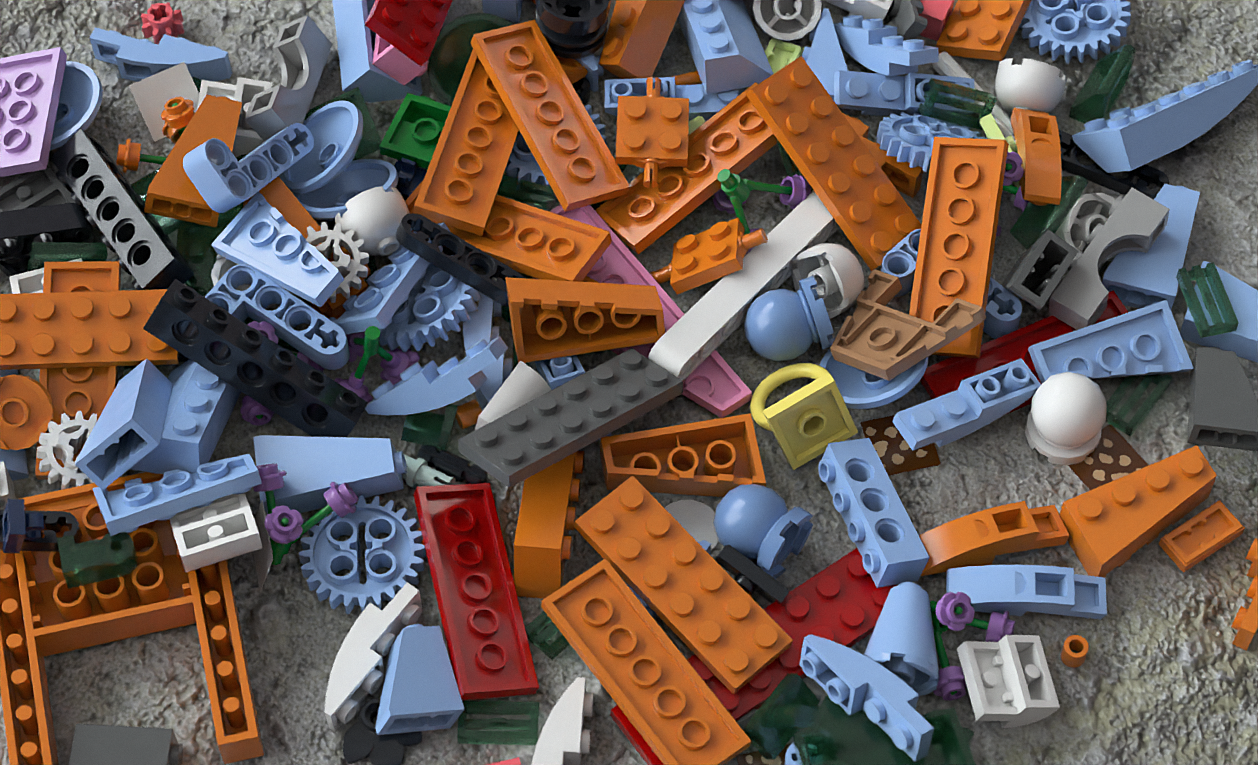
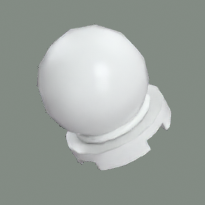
(1066, 418)

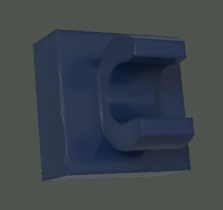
(408, 176)
(19, 526)

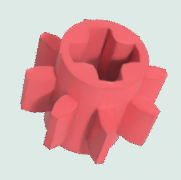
(160, 21)

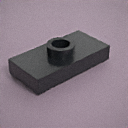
(751, 576)

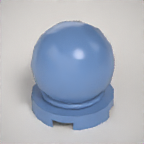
(786, 323)
(760, 526)

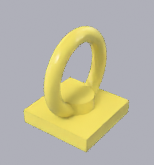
(805, 418)

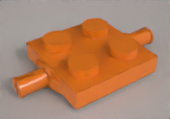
(652, 131)
(708, 255)

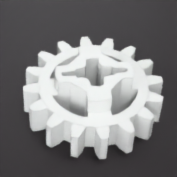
(349, 268)
(65, 446)

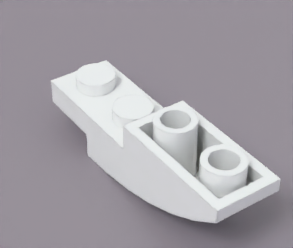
(359, 661)
(564, 734)

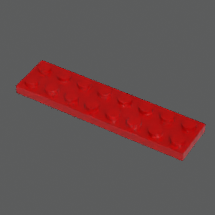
(832, 604)

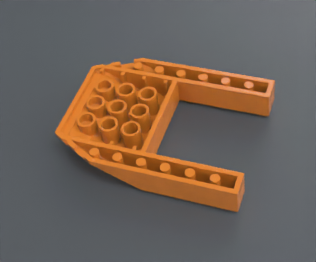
(47, 619)

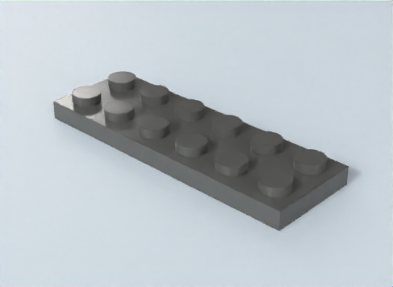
(570, 417)

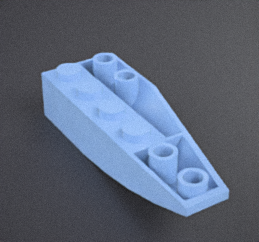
(1165, 124)

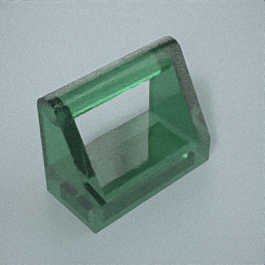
(1104, 85)
(1038, 219)

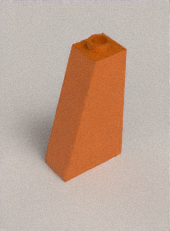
(171, 190)

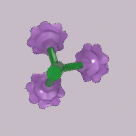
(366, 345)

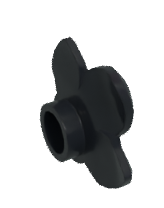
(363, 742)

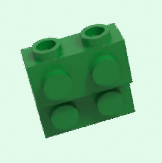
(415, 130)

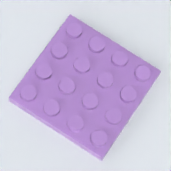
(29, 108)

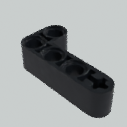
(42, 224)

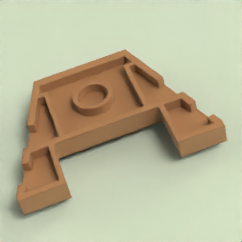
(891, 341)

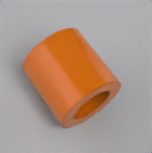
(468, 414)
(1078, 644)

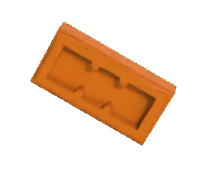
(1201, 536)

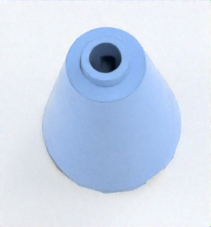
(905, 638)

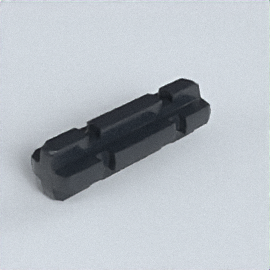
(452, 465)

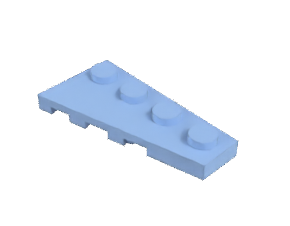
(279, 251)
(386, 292)
(1122, 346)
(177, 491)

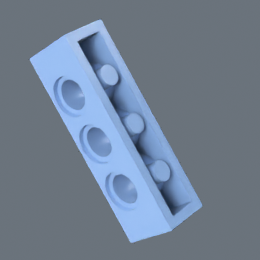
(873, 512)

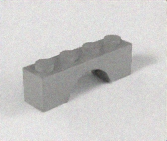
(302, 57)
(1132, 226)

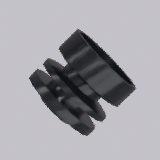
(573, 26)

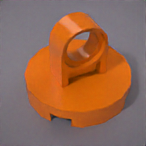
(23, 411)

